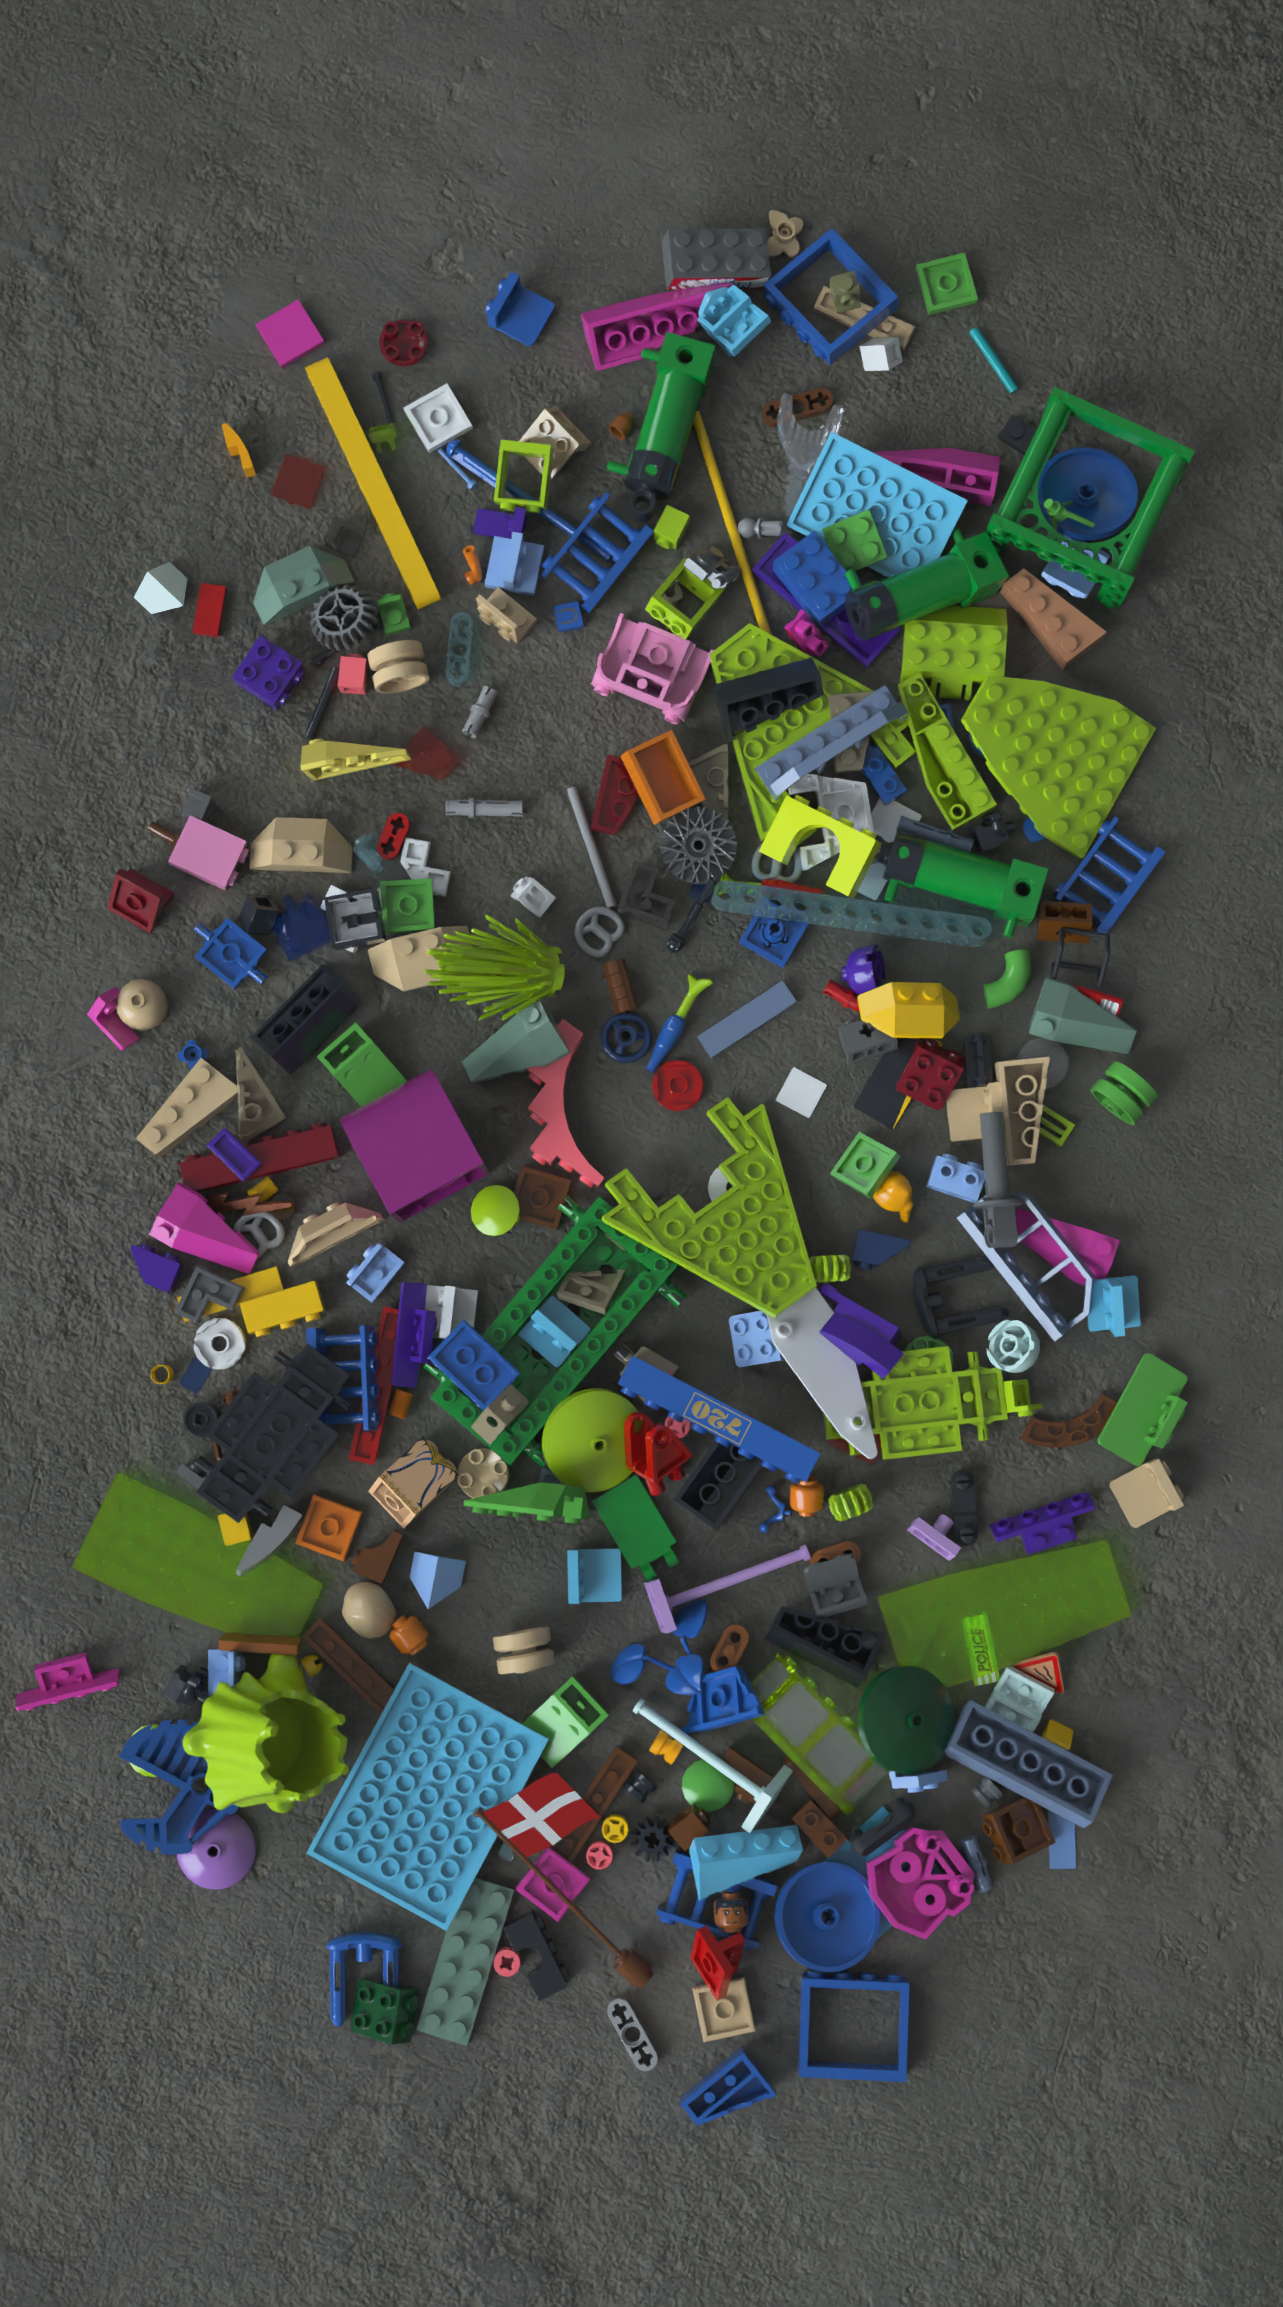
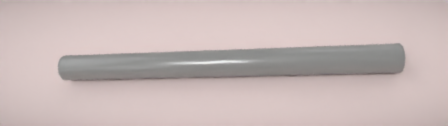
(591, 847)

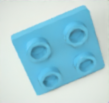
(1115, 1305)
(554, 1331)

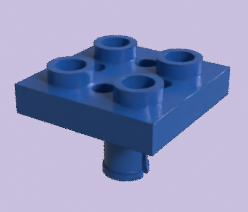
(774, 932)

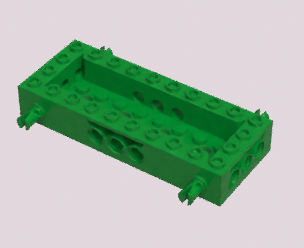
(540, 1381)

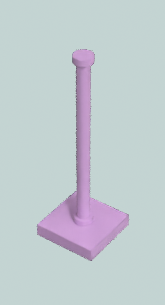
(663, 1604)

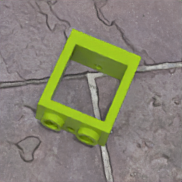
(523, 449)
(672, 617)

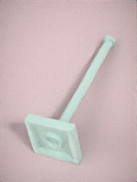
(764, 1796)

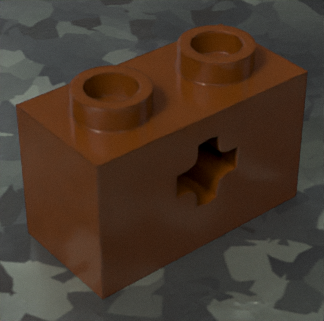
(1063, 915)
(818, 1827)

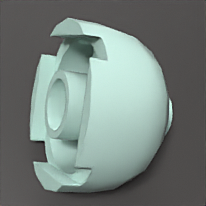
(1013, 1346)

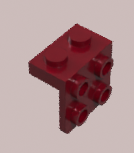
(931, 1073)

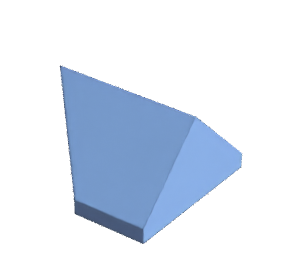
(436, 1576)

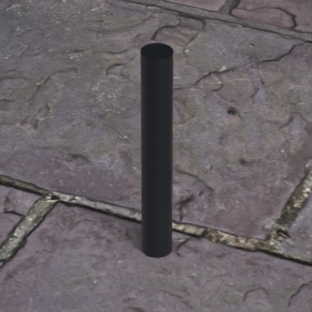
(322, 704)

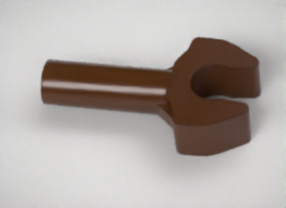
(164, 834)

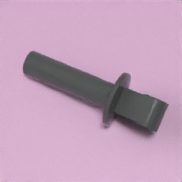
(998, 1205)

